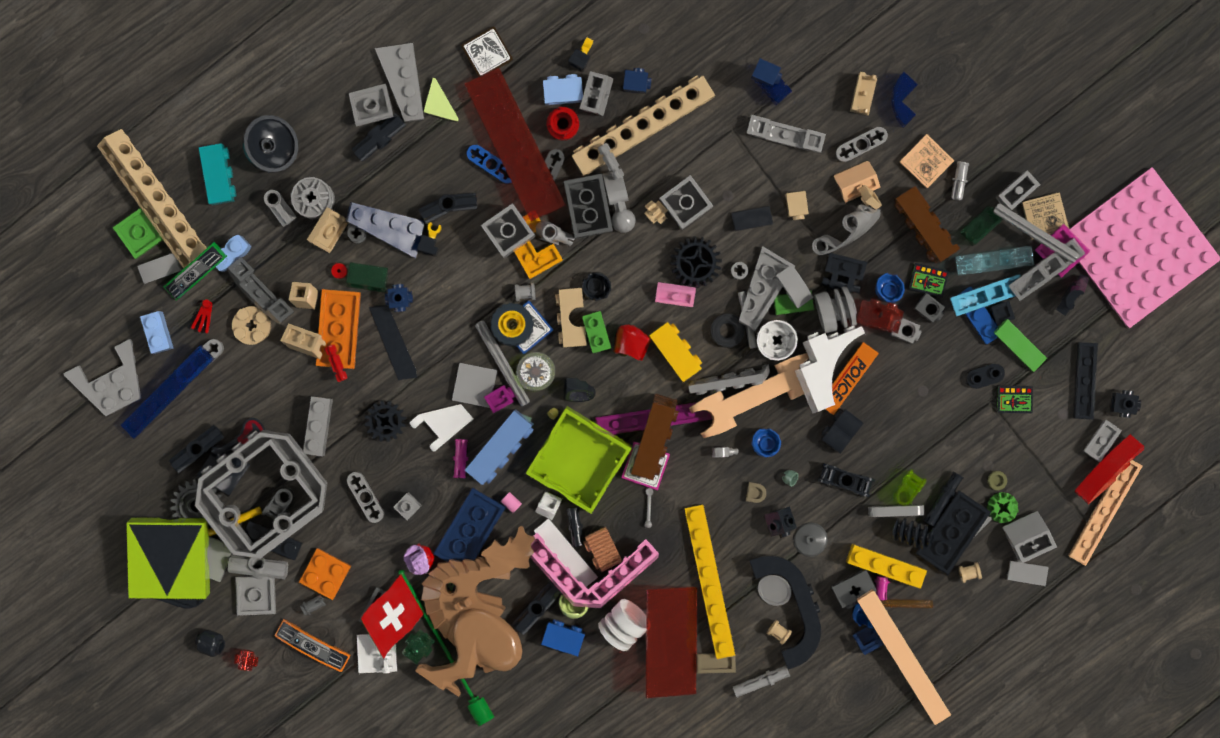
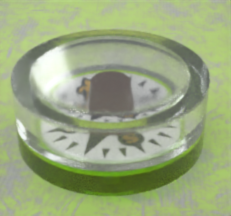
(535, 371)

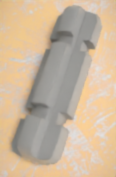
(610, 161)

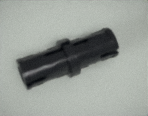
(575, 526)

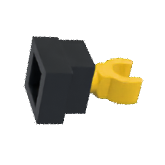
(580, 58)
(427, 244)

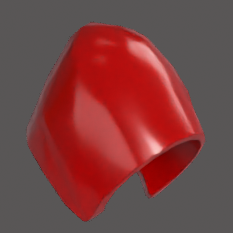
(631, 342)

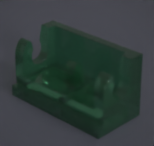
(981, 226)
(367, 277)

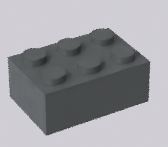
(588, 206)

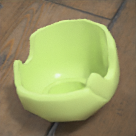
(569, 610)

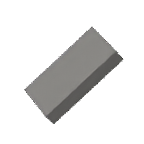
(1027, 573)

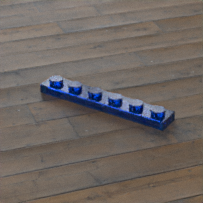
(167, 392)

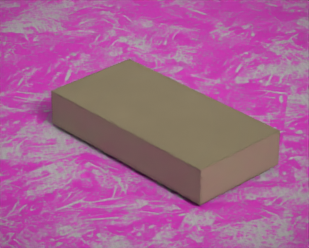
(709, 664)

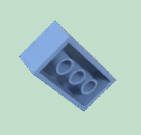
(499, 447)

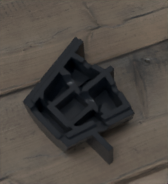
(1072, 293)

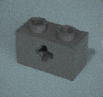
(842, 588)

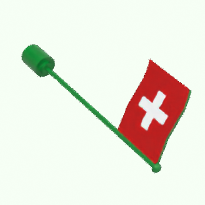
(395, 616)

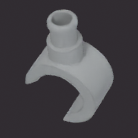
(723, 451)

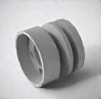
(305, 188)
(835, 309)

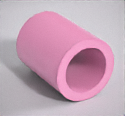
(511, 502)

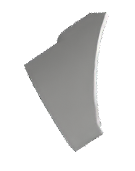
(862, 221)

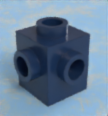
(407, 298)

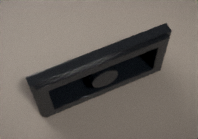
(752, 218)

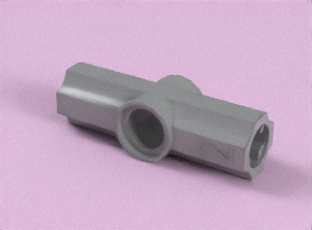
(247, 566)

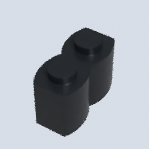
(841, 431)

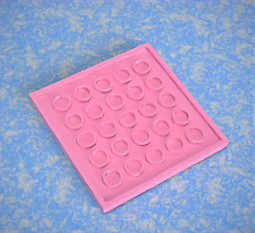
(1142, 248)

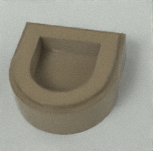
(755, 492)

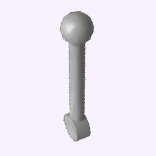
(649, 492)

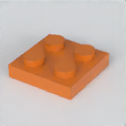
(325, 574)

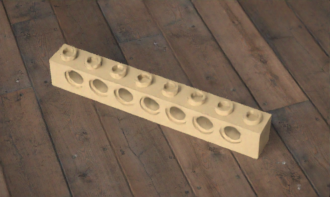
(697, 84)
(151, 197)

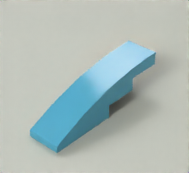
(983, 296)

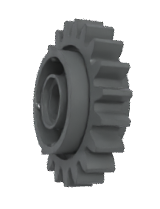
(185, 501)

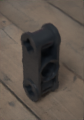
(833, 476)

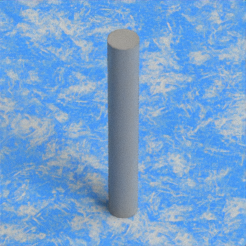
(750, 333)

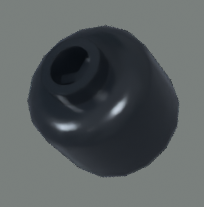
(210, 643)

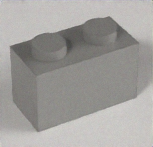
(1018, 190)

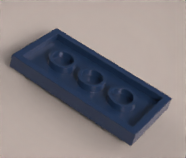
(470, 527)

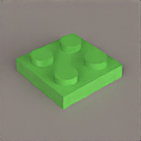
(138, 233)

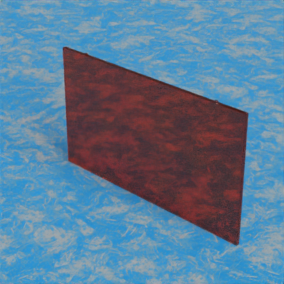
(671, 642)

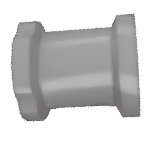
(525, 292)

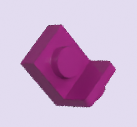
(500, 398)

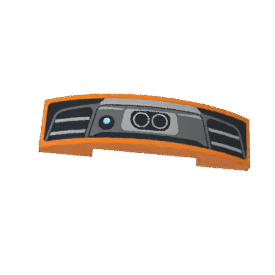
(312, 646)

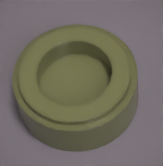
(997, 480)

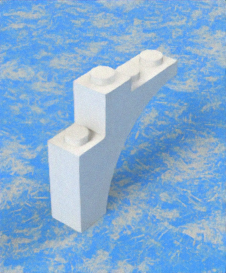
(817, 374)

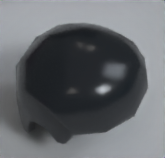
(596, 286)

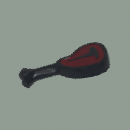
(248, 428)

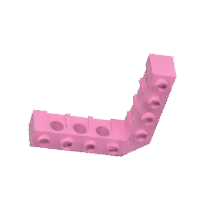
(600, 592)

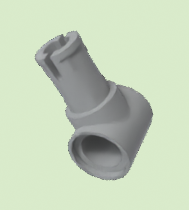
(554, 234)

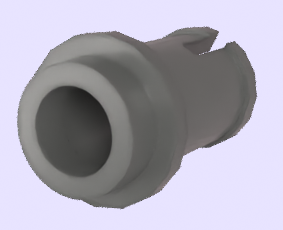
(312, 605)

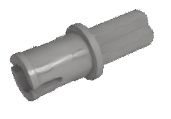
(959, 180)

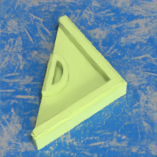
(438, 104)

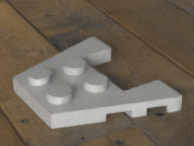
(113, 389)

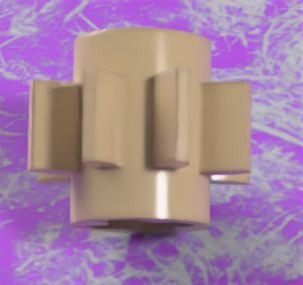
(655, 212)

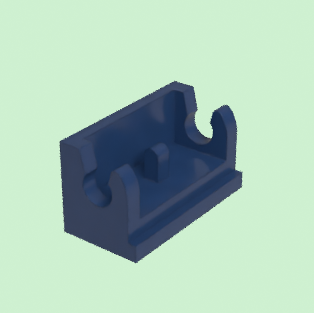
(867, 640)

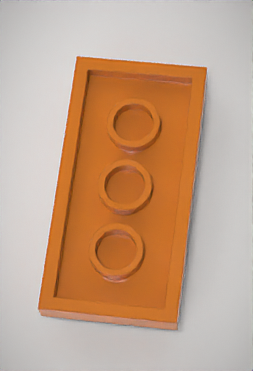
(339, 325)

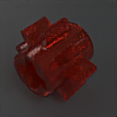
(246, 660)

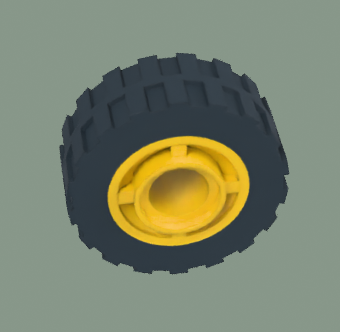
(520, 333)

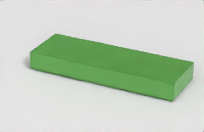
(1019, 345)

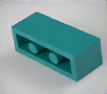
(217, 174)

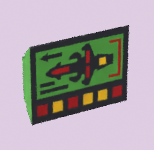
(928, 280)
(1015, 399)

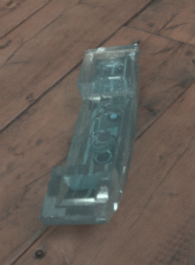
(994, 260)

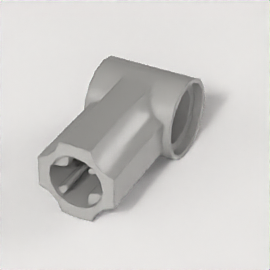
(280, 209)

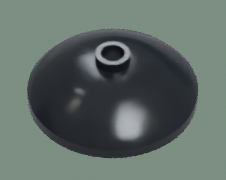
(278, 136)

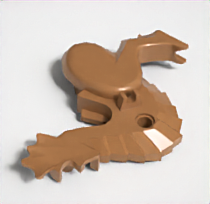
(472, 617)

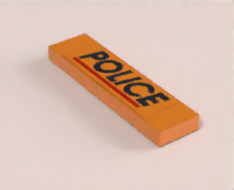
(851, 375)

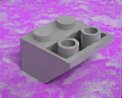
(1029, 537)

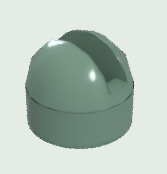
(790, 477)

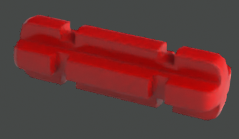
(336, 363)

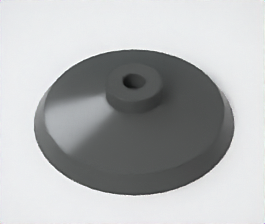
(810, 539)

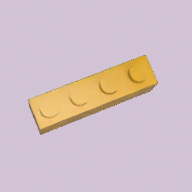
(886, 566)

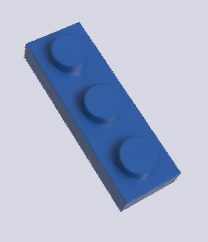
(982, 322)

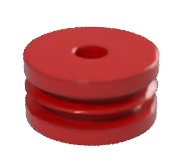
(336, 267)

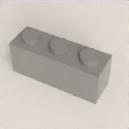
(317, 426)

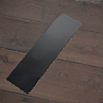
(393, 342)

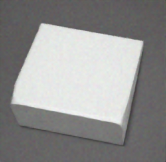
(548, 505)

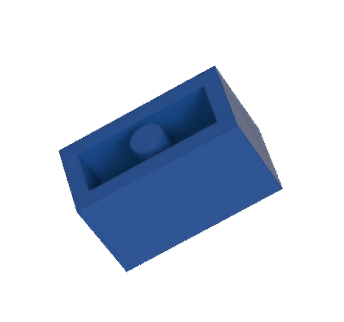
(563, 637)

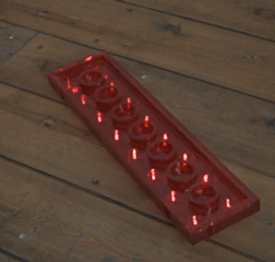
(515, 144)

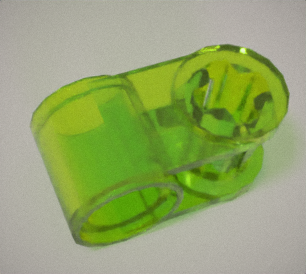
(910, 487)

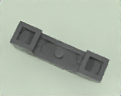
(257, 292)

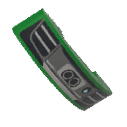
(195, 271)

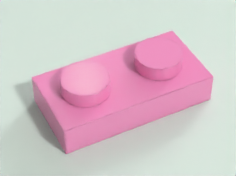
(675, 294)

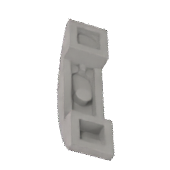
(786, 134)

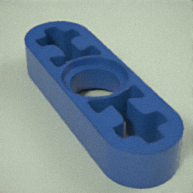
(476, 160)

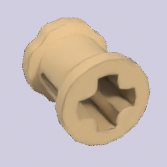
(970, 572)
(779, 632)

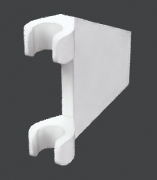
(444, 423)

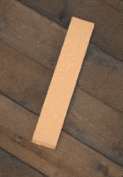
(1103, 514)

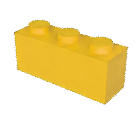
(676, 351)

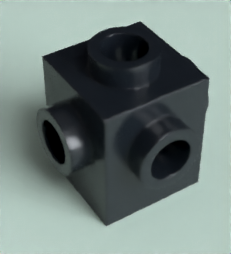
(1118, 403)
(780, 522)

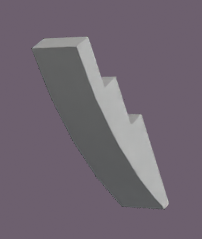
(1043, 272)

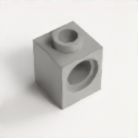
(915, 334)
(407, 506)

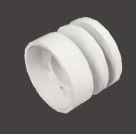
(765, 340)
(623, 625)

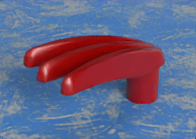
(206, 310)

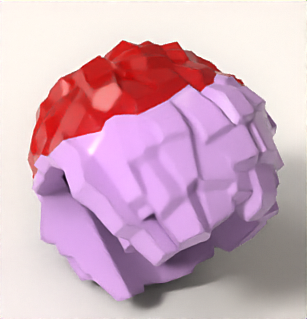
(418, 559)

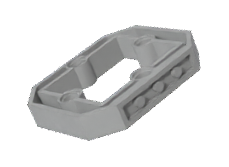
(229, 530)

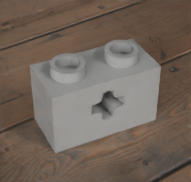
(596, 93)

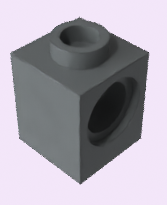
(920, 308)

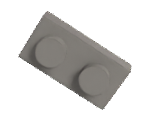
(1102, 440)

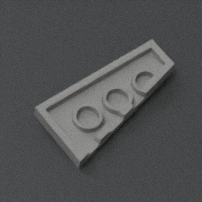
(763, 288)
(730, 379)

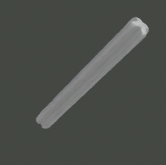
(1036, 233)
(502, 363)

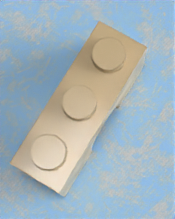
(569, 300)

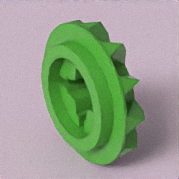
(1002, 498)

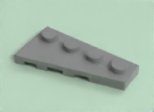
(402, 75)

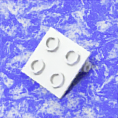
(371, 660)

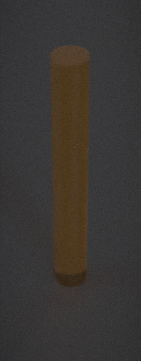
(908, 603)

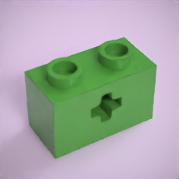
(596, 332)

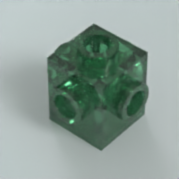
(418, 646)

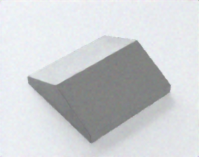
(371, 105)

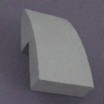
(159, 268)
(795, 286)

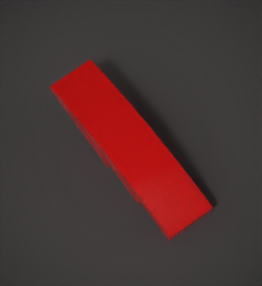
(1109, 468)

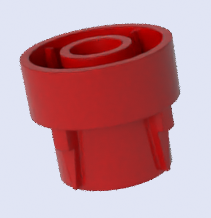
(563, 113)

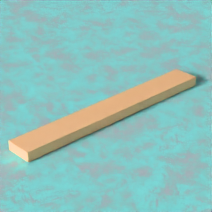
(903, 656)

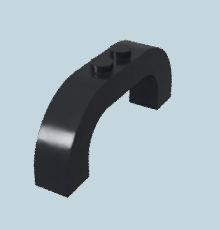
(807, 645)

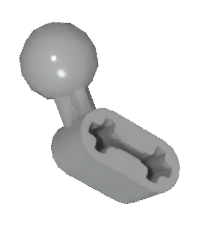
(623, 219)

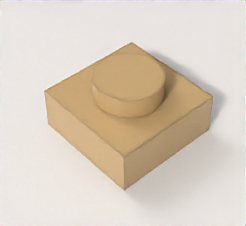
(869, 197)

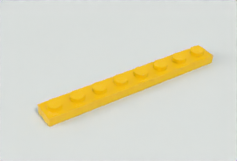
(709, 582)

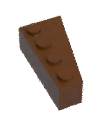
(654, 437)

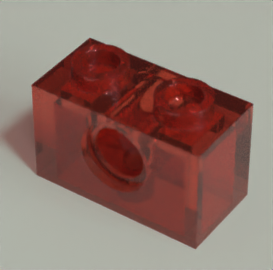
(890, 318)

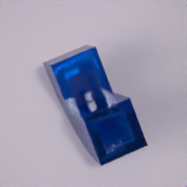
(901, 90)

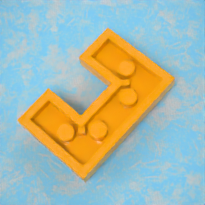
(534, 262)

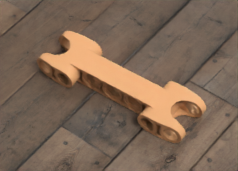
(725, 409)

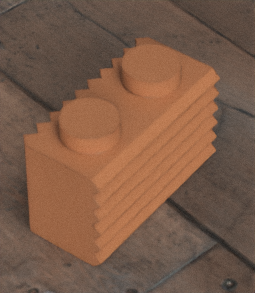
(603, 549)

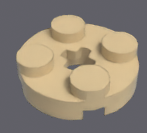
(257, 334)

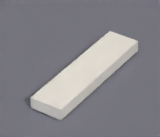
(565, 552)

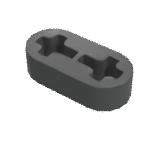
(557, 167)

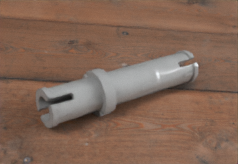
(761, 681)

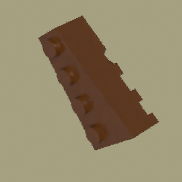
(925, 225)

